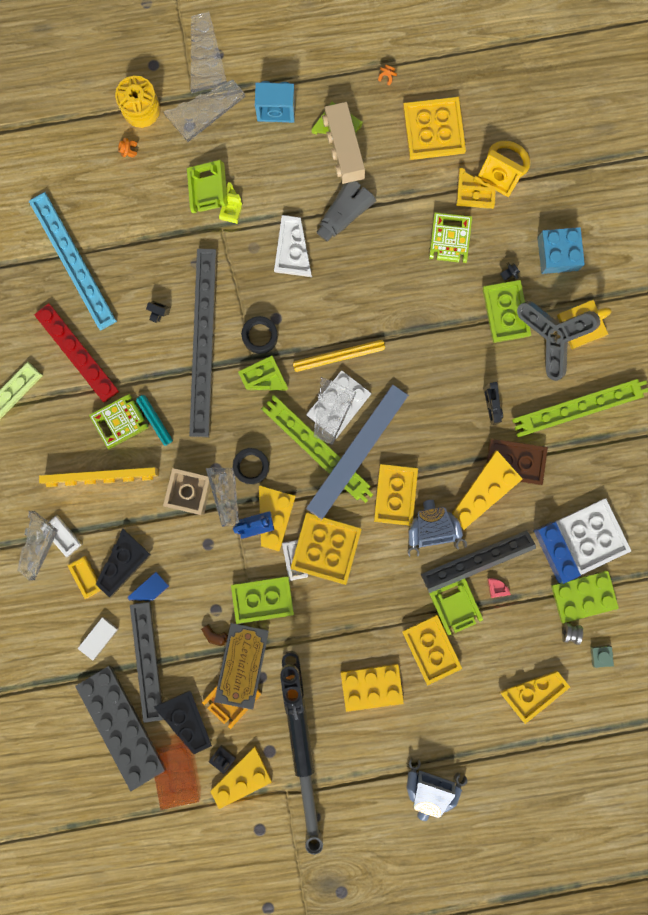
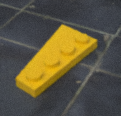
(490, 486)

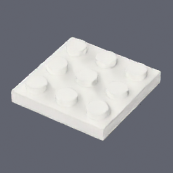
(593, 536)

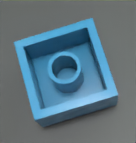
(275, 102)
(560, 250)

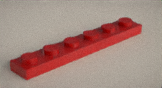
(76, 353)

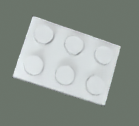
(358, 401)

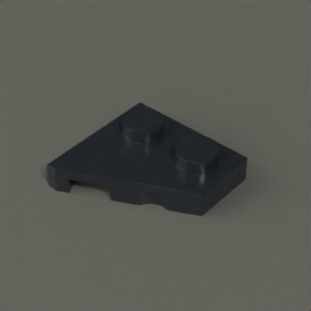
(493, 403)

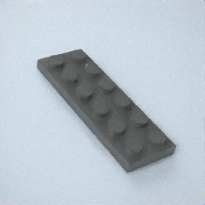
(120, 728)

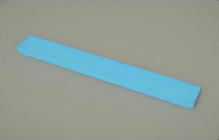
(72, 261)

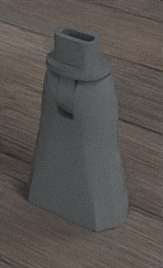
(346, 208)

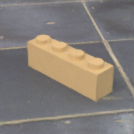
(344, 143)

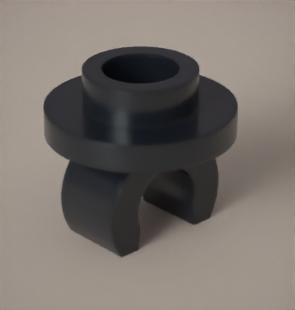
(508, 273)

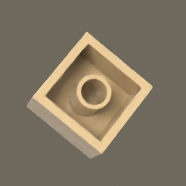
(187, 492)

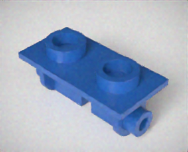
(254, 525)

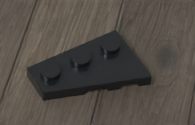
(123, 562)
(185, 721)

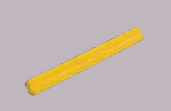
(338, 355)

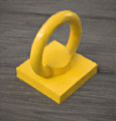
(501, 171)
(598, 333)

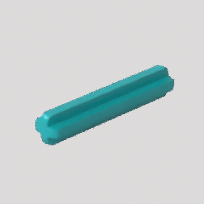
(154, 420)

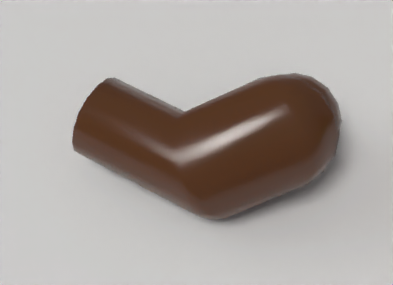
(213, 638)

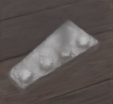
(206, 62)
(199, 113)

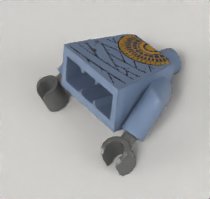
(434, 527)
(431, 793)

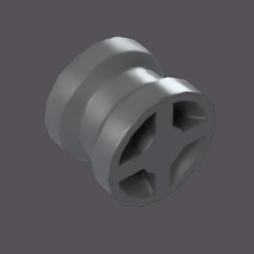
(572, 633)

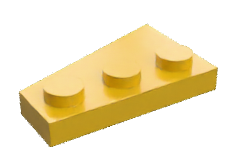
(280, 506)
(535, 695)
(242, 780)

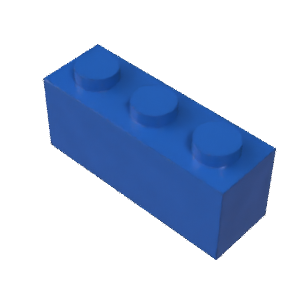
(557, 552)

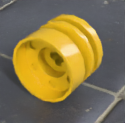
(142, 110)

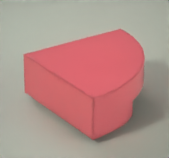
(497, 588)

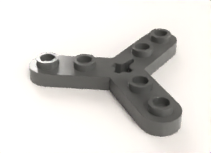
(568, 330)

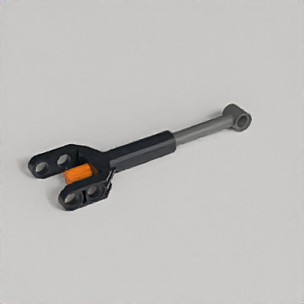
(301, 746)

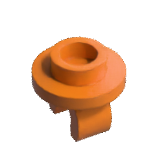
(388, 71)
(124, 148)

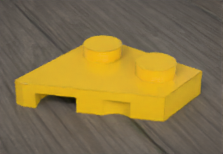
(474, 192)

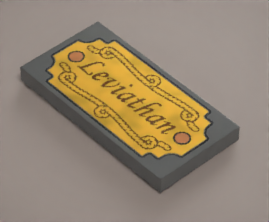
(241, 666)

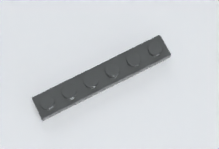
(478, 561)
(146, 660)

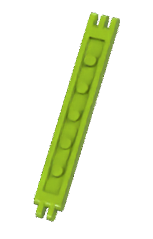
(580, 407)
(314, 447)

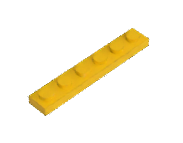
(91, 477)

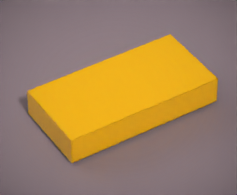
(84, 577)

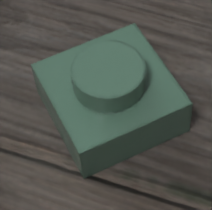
(602, 656)

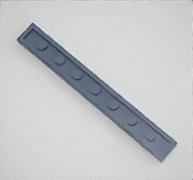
(357, 452)

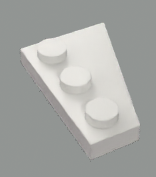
(291, 248)

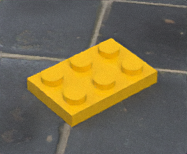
(395, 495)
(432, 650)
(372, 687)

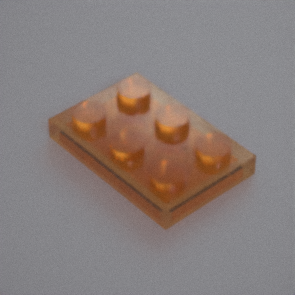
(178, 783)

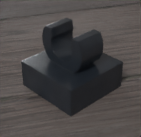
(158, 310)
(222, 759)

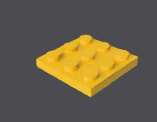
(434, 128)
(326, 549)

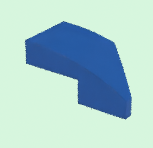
(149, 589)

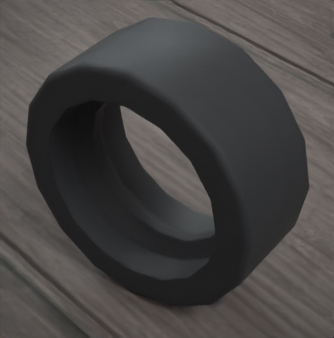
(255, 321)
(246, 452)

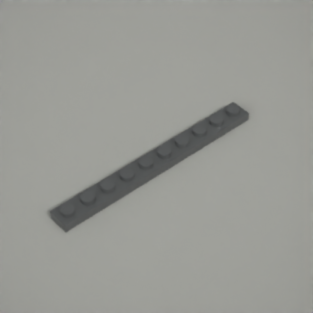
(203, 343)

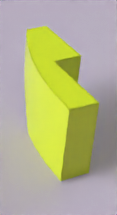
(233, 210)

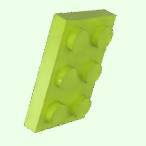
(501, 308)
(584, 597)
(262, 600)

